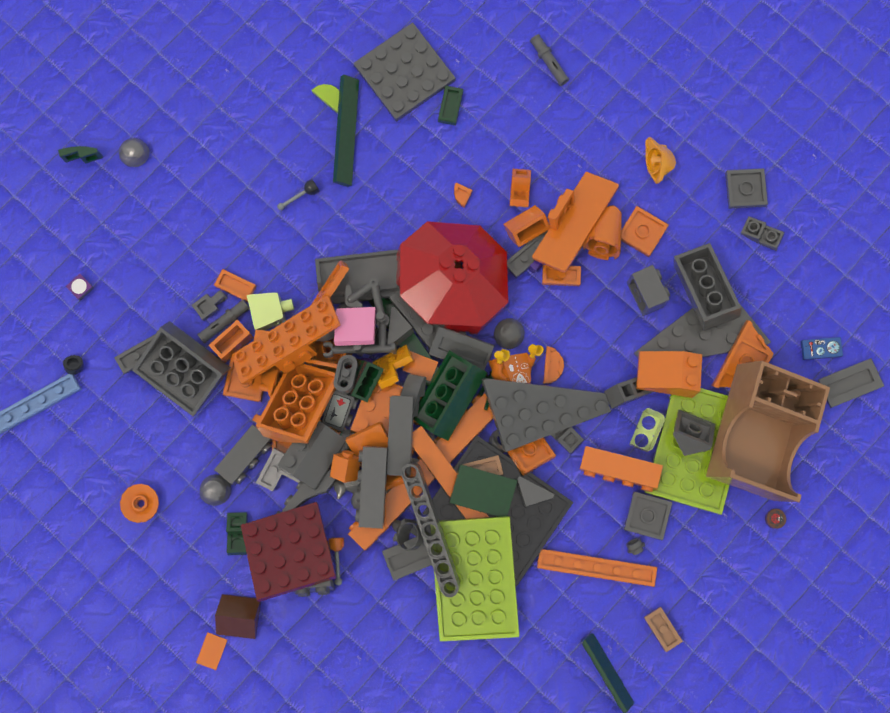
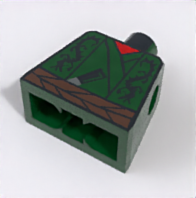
(366, 379)

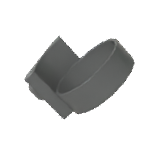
(403, 530)

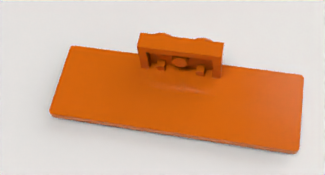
(574, 220)
(287, 343)

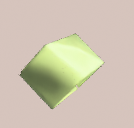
(659, 419)

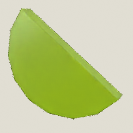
(328, 94)

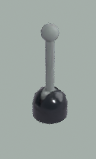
(309, 188)

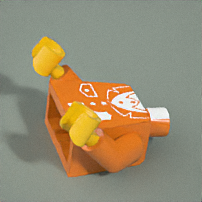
(514, 367)

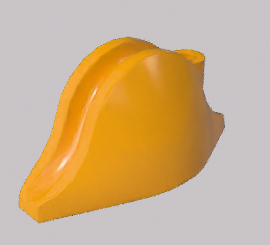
(658, 159)

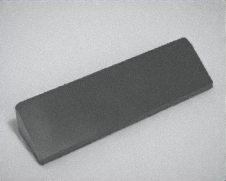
(400, 434)

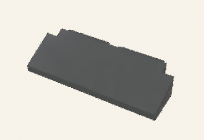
(362, 268)

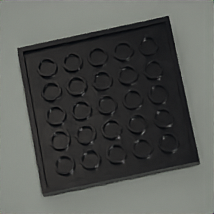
(529, 525)

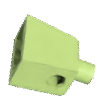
(268, 310)

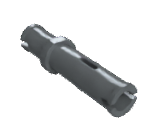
(545, 53)
(223, 321)

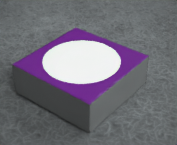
(79, 287)

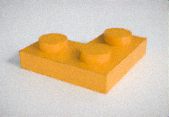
(390, 364)

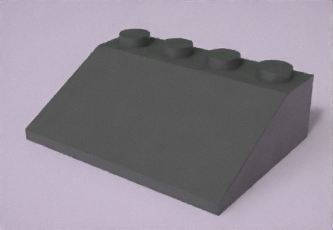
(180, 368)

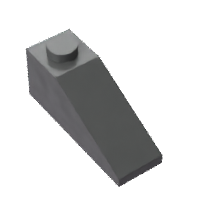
(624, 393)

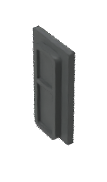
(467, 347)
(852, 382)
(405, 562)

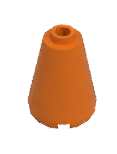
(605, 237)

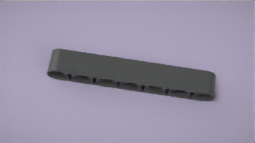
(430, 539)

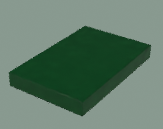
(483, 491)

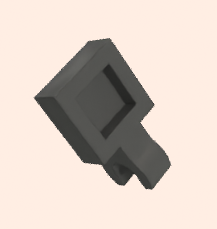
(207, 306)

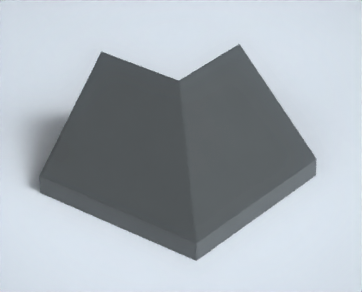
(693, 433)

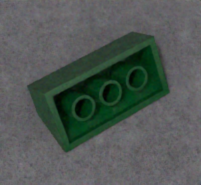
(449, 395)

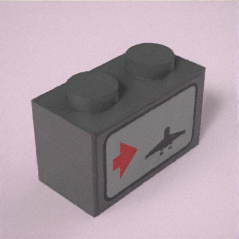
(338, 410)

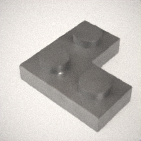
(271, 472)

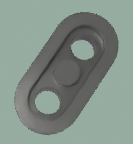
(345, 375)

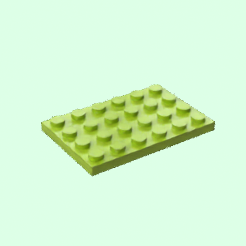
(685, 476)
(486, 573)

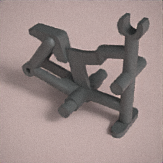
(382, 321)

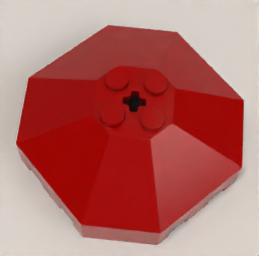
(452, 296)

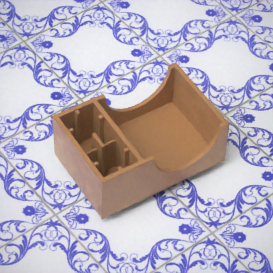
(763, 427)

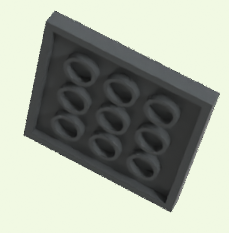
(404, 71)

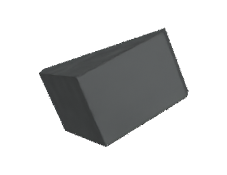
(398, 328)
(531, 492)

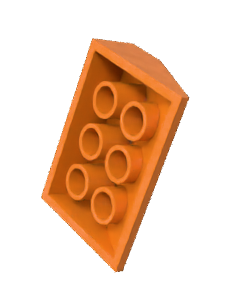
(297, 404)

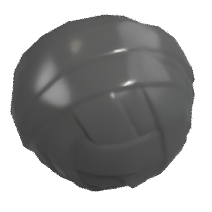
(509, 333)

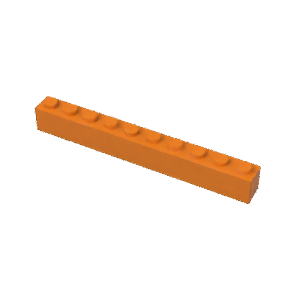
(397, 499)

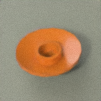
(131, 498)

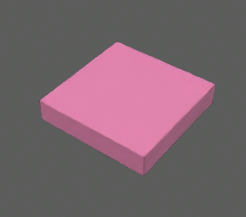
(356, 326)

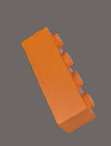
(621, 468)

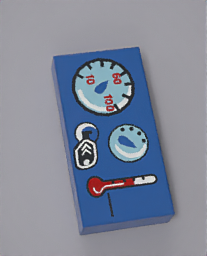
(821, 348)

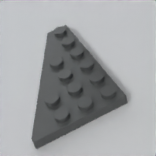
(688, 336)
(535, 411)

